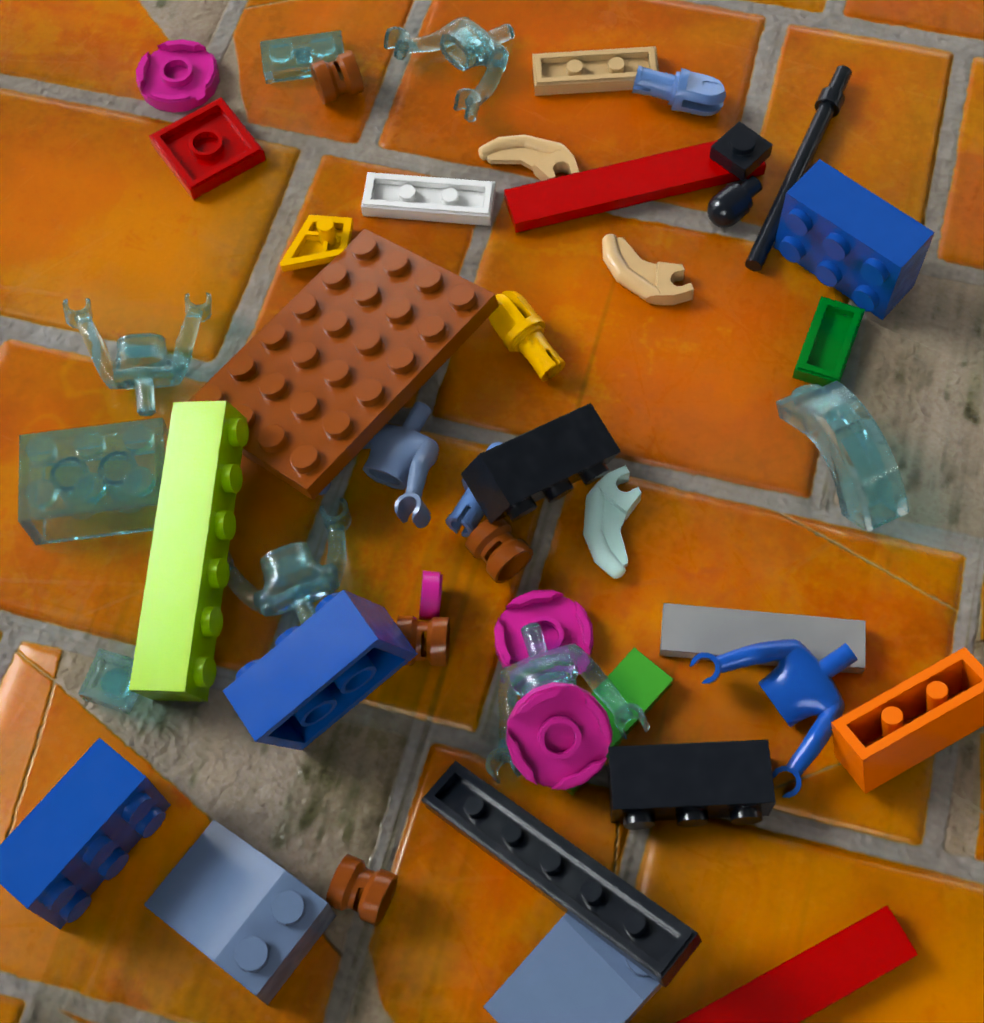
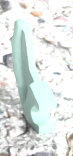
(603, 519)

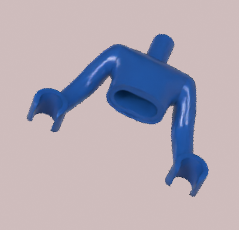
(797, 688)

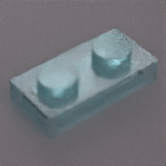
(291, 57)

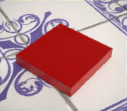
(207, 148)

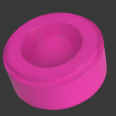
(430, 595)

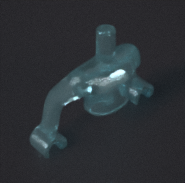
(464, 46)
(141, 358)
(294, 576)
(549, 666)

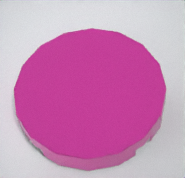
(177, 76)
(559, 619)
(558, 735)

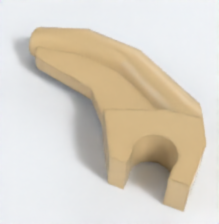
(538, 154)
(643, 278)

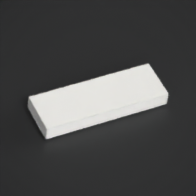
(428, 198)

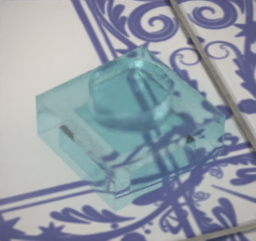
(109, 682)

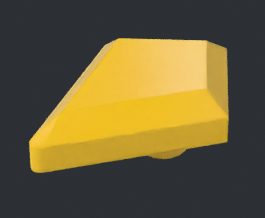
(318, 242)

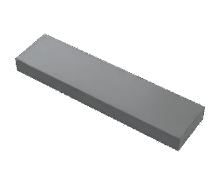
(701, 629)

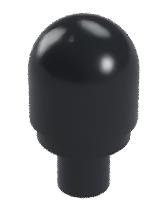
(733, 202)

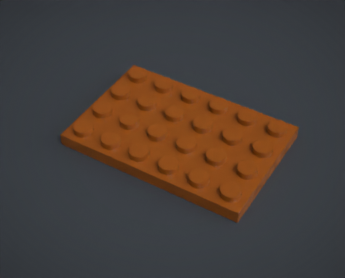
(345, 358)

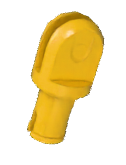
(523, 332)

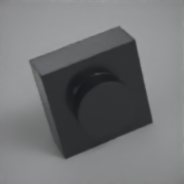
(741, 151)

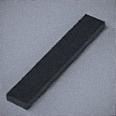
(564, 874)

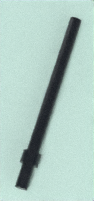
(827, 106)

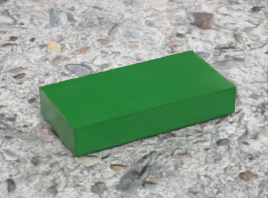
(828, 342)

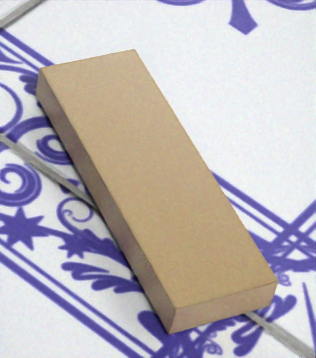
(590, 70)

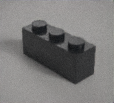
(541, 464)
(690, 783)

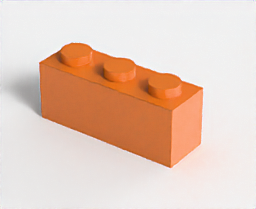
(911, 720)

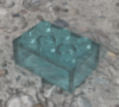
(91, 480)

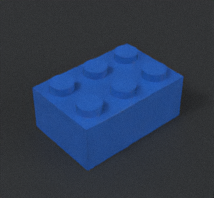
(851, 239)
(318, 671)
(80, 835)

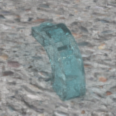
(853, 449)

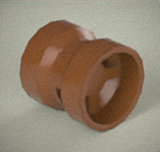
(337, 77)
(499, 549)
(436, 640)
(362, 889)

